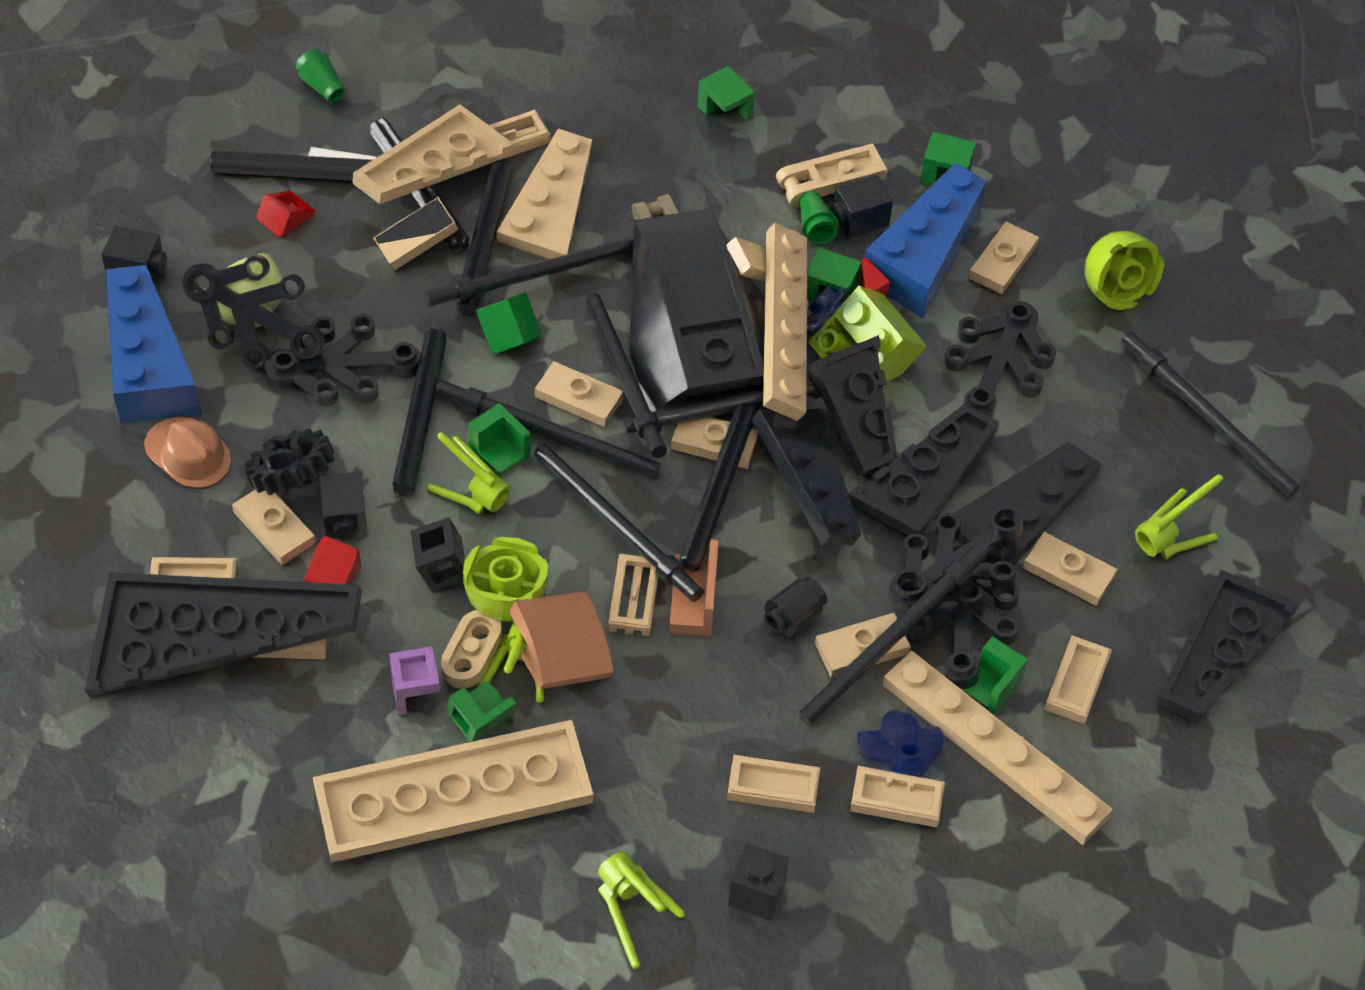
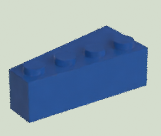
(927, 237)
(146, 359)

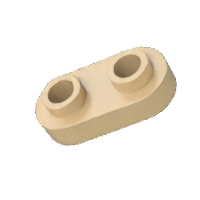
(470, 652)

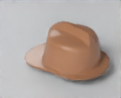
(188, 451)

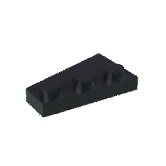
(856, 402)

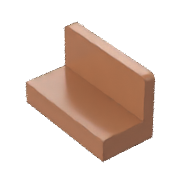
(697, 616)

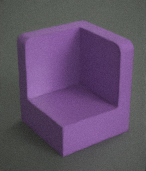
(413, 675)

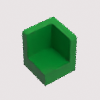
(725, 91)
(944, 152)
(833, 270)
(509, 323)
(499, 440)
(999, 675)
(479, 710)

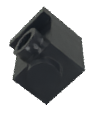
(439, 554)

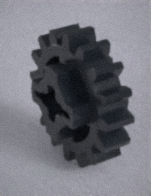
(289, 461)

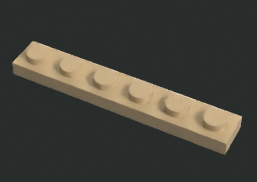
(785, 322)
(997, 747)

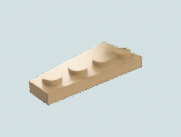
(431, 155)
(549, 202)

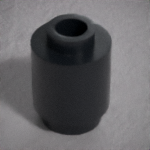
(795, 606)

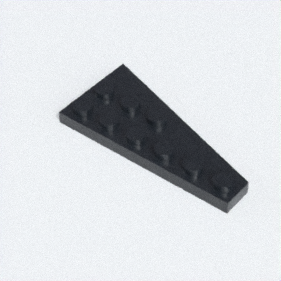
(184, 624)

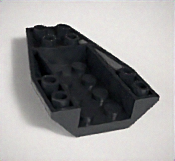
(692, 312)

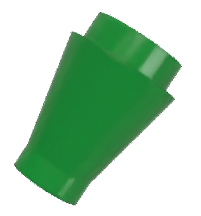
(319, 74)
(818, 221)

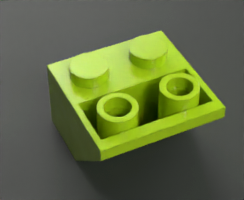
(864, 317)

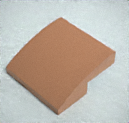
(562, 639)

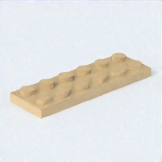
(452, 790)

